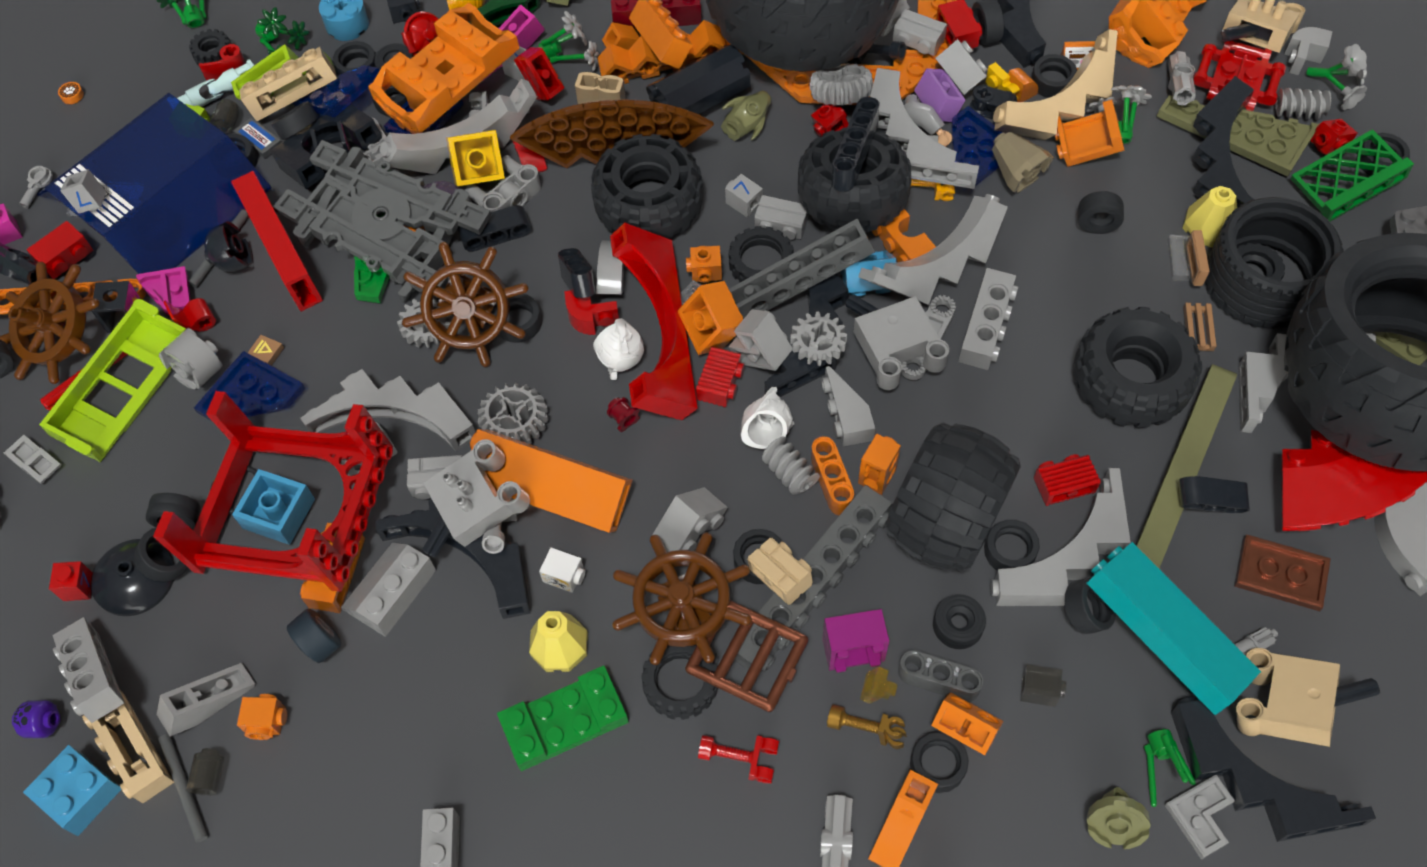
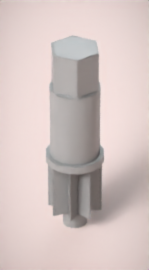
(1261, 639)

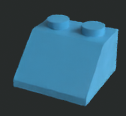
(860, 286)

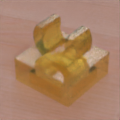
(877, 687)

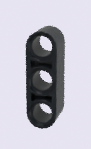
(502, 227)
(576, 273)
(1214, 494)

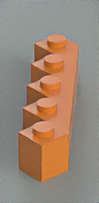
(643, 62)

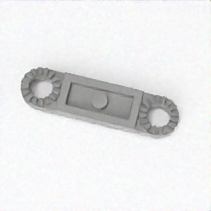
(940, 323)

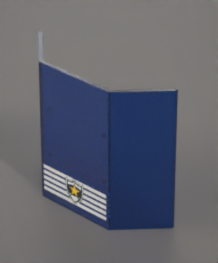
(163, 185)

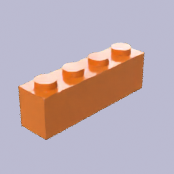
(661, 32)

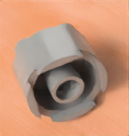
(191, 359)

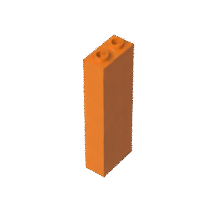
(559, 482)

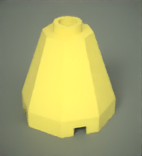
(1210, 213)
(558, 641)

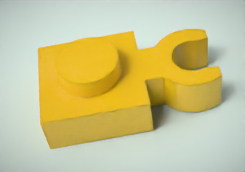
(999, 79)

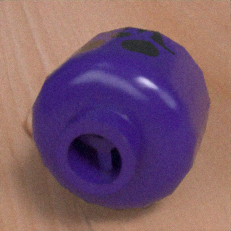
(36, 719)

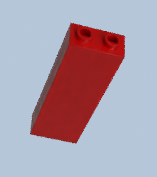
(277, 241)

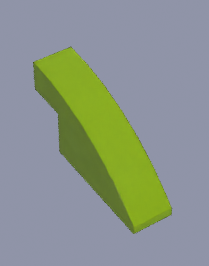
(271, 62)

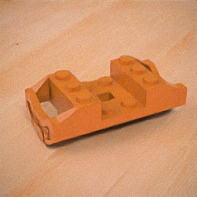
(1157, 21)
(444, 68)

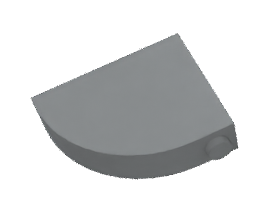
(1404, 539)

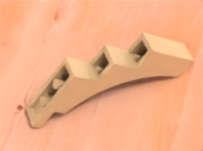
(1088, 85)

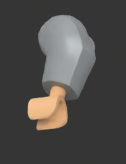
(927, 118)

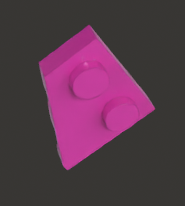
(167, 285)

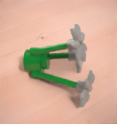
(552, 45)
(1131, 96)

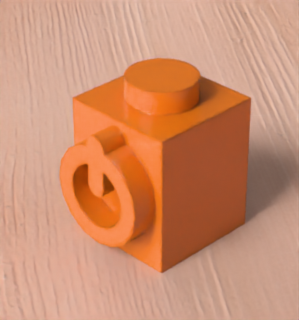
(261, 716)

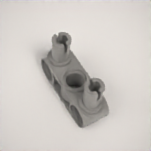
(512, 191)

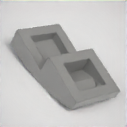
(32, 459)

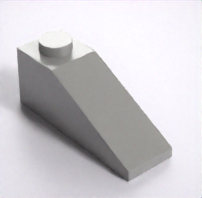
(201, 699)

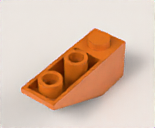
(903, 820)

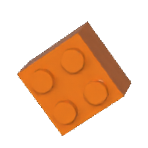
(710, 317)

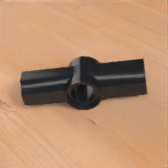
(17, 265)

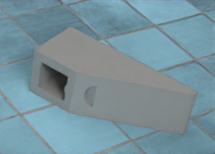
(851, 412)

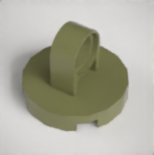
(1118, 820)

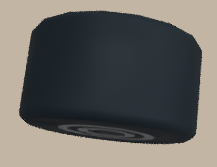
(313, 635)

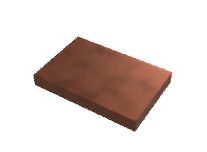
(1282, 572)

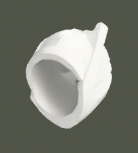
(619, 347)
(766, 420)

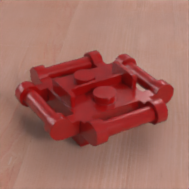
(1244, 66)

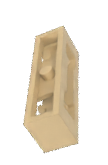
(257, 94)
(148, 779)

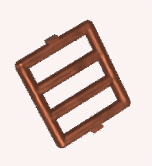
(744, 691)

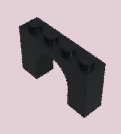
(295, 153)

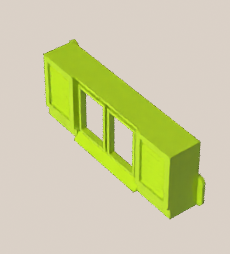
(89, 429)

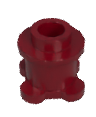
(623, 413)

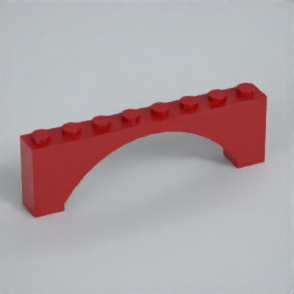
(670, 385)

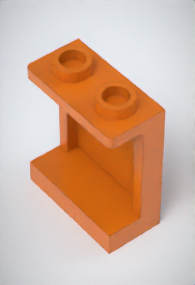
(1089, 136)

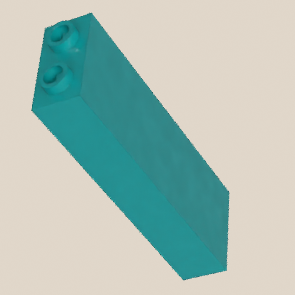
(1173, 627)

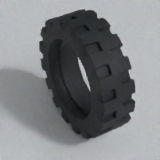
(752, 238)
(668, 706)

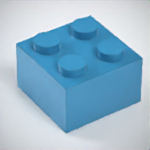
(273, 506)
(72, 790)

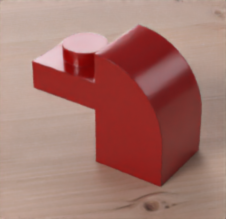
(585, 315)

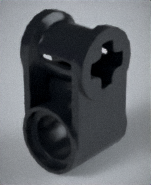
(991, 100)

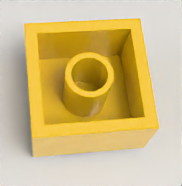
(475, 157)

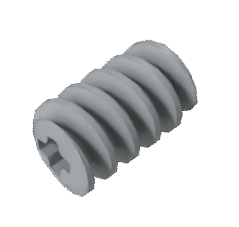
(1303, 101)
(788, 467)

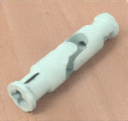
(223, 84)

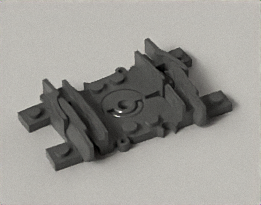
(348, 207)

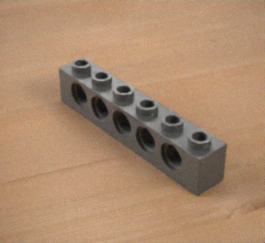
(803, 269)

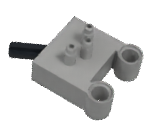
(469, 499)

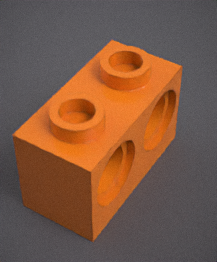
(879, 463)
(967, 723)

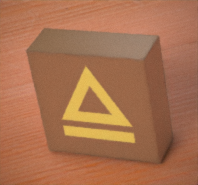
(266, 349)

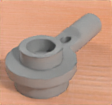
(38, 178)

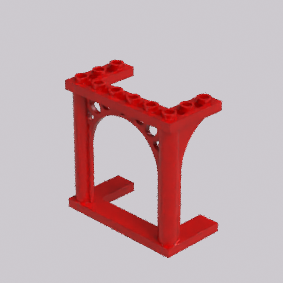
(316, 557)

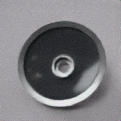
(128, 591)

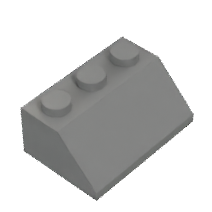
(390, 587)

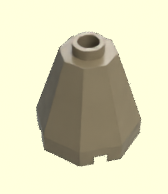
(1020, 160)

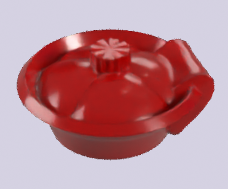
(419, 31)

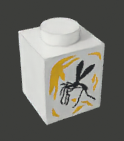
(562, 570)

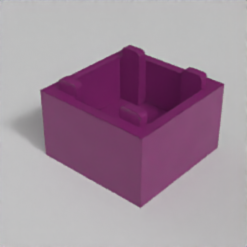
(855, 640)

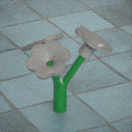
(1356, 66)

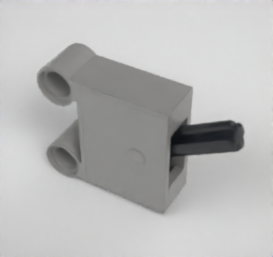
(896, 336)

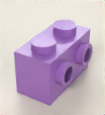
(940, 92)

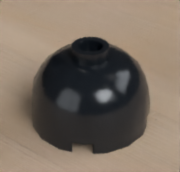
(226, 249)

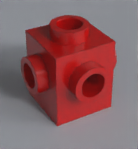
(828, 119)
(1332, 135)

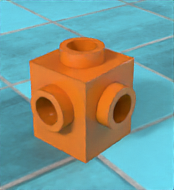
(705, 263)

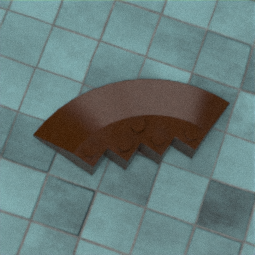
(595, 126)

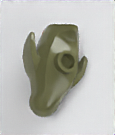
(746, 115)

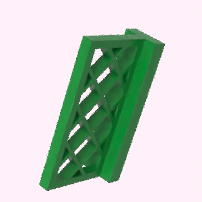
(1366, 187)

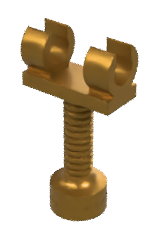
(838, 718)

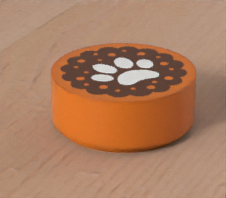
(70, 93)

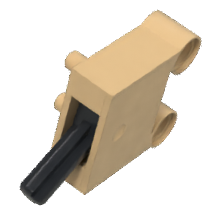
(1262, 22)
(1299, 698)

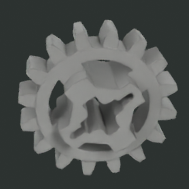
(421, 332)
(818, 338)

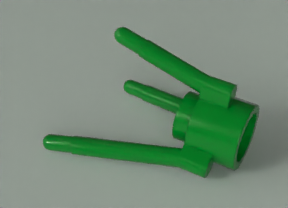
(1164, 747)

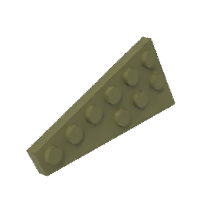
(1253, 134)

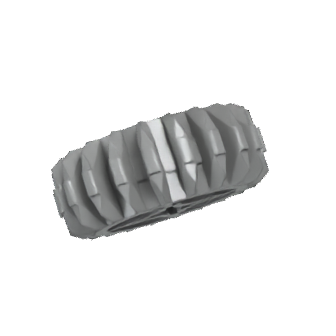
(841, 84)
(520, 403)

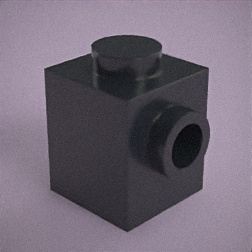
(402, 9)

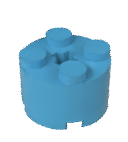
(344, 18)

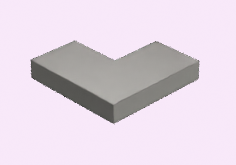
(1193, 815)

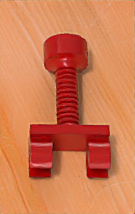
(759, 773)

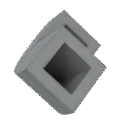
(609, 271)

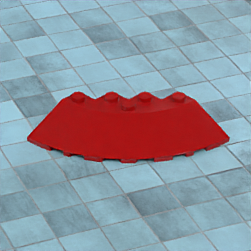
(1335, 486)

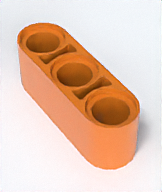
(827, 465)

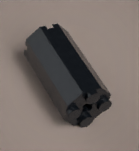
(703, 81)

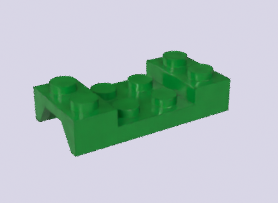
(562, 719)

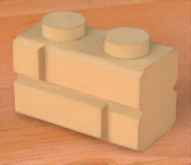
(780, 570)

